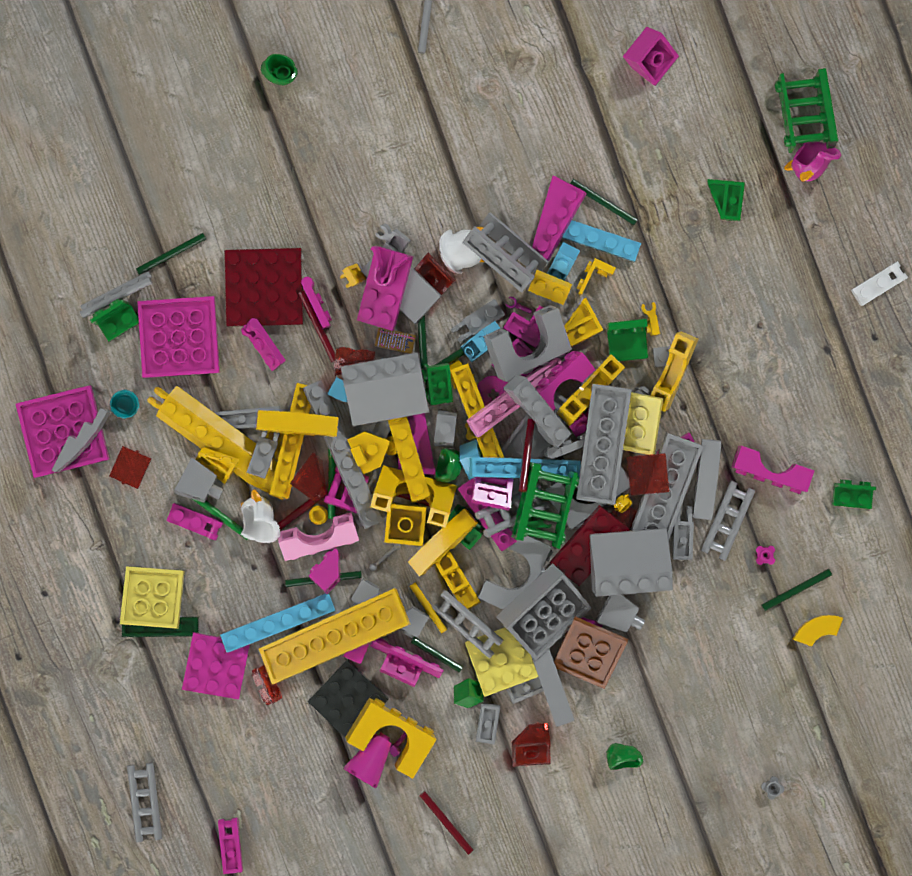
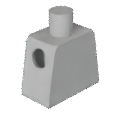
(445, 428)
(198, 483)
(620, 614)

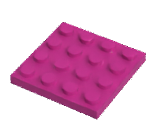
(178, 337)
(49, 423)

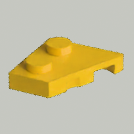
(582, 324)
(218, 463)

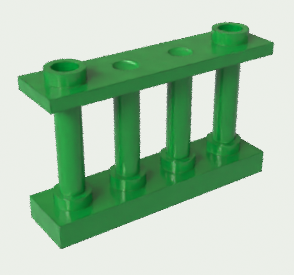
(822, 99)
(526, 510)

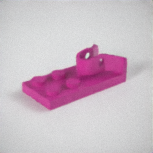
(384, 288)

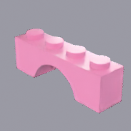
(297, 544)

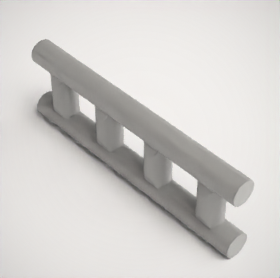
(117, 293)
(738, 514)
(508, 521)
(478, 624)
(153, 810)

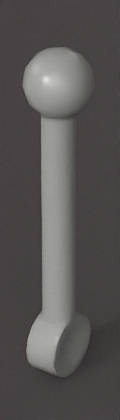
(373, 567)

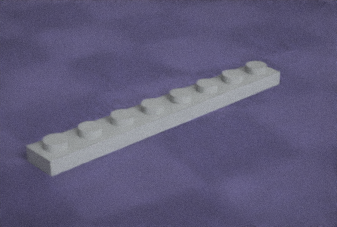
(343, 457)

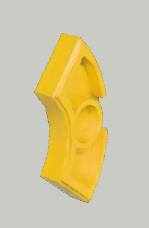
(818, 627)

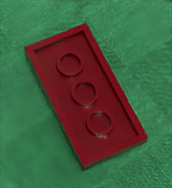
(574, 556)

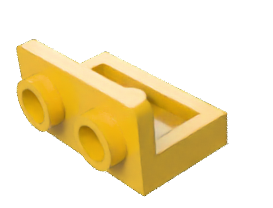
(550, 287)

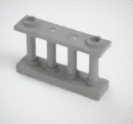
(500, 260)

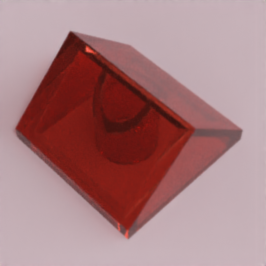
(435, 274)

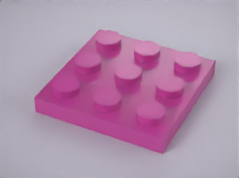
(213, 669)

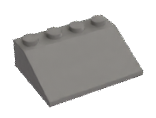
(385, 389)
(630, 562)
(543, 611)

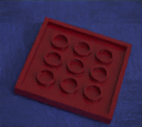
(263, 286)

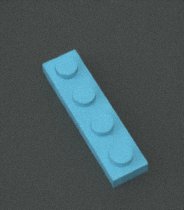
(602, 241)

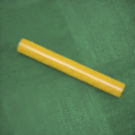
(428, 608)

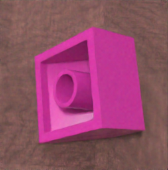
(651, 55)

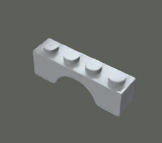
(530, 400)
(417, 618)

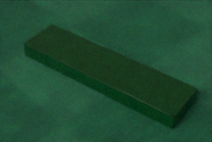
(187, 626)

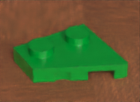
(727, 198)

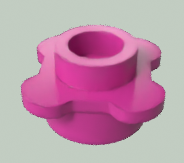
(760, 555)

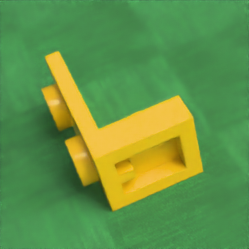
(602, 269)

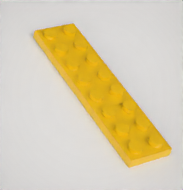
(334, 636)

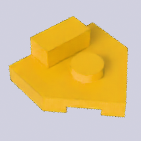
(368, 450)

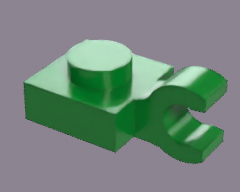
(537, 523)

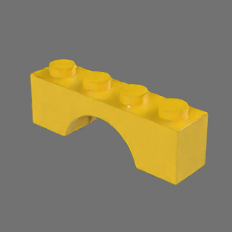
(676, 365)
(581, 398)

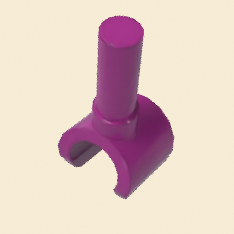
(518, 306)
(394, 749)

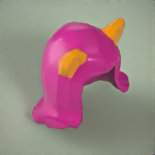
(812, 160)

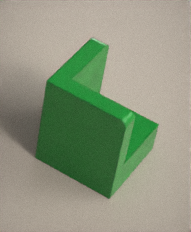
(468, 693)

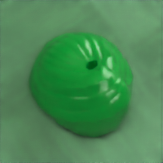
(279, 69)
(448, 465)
(623, 756)

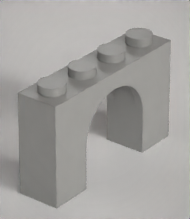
(552, 344)
(580, 511)
(536, 553)

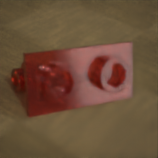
(270, 693)

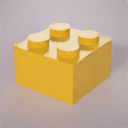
(405, 524)

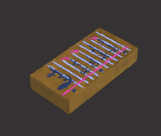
(395, 340)

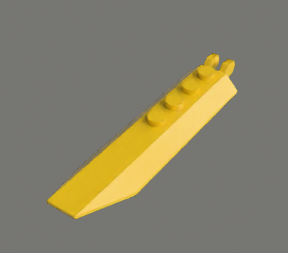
(210, 431)

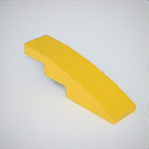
(297, 423)
(442, 542)
(457, 581)

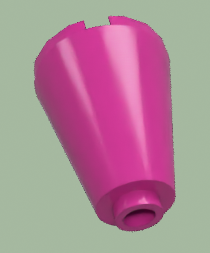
(370, 763)

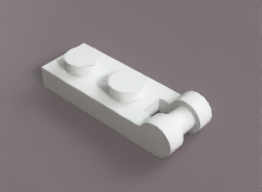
(878, 284)

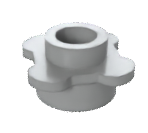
(776, 791)

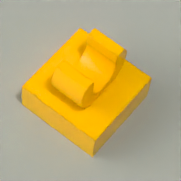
(353, 275)

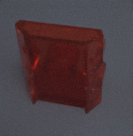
(348, 356)

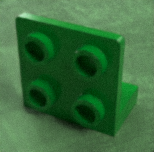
(116, 319)
(627, 339)

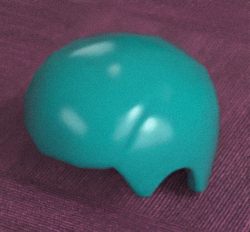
(124, 403)

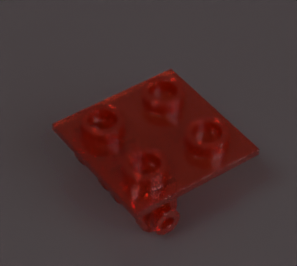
(648, 474)

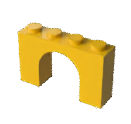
(393, 483)
(375, 716)

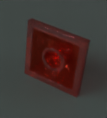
(311, 478)
(532, 746)

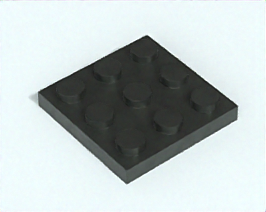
(344, 697)

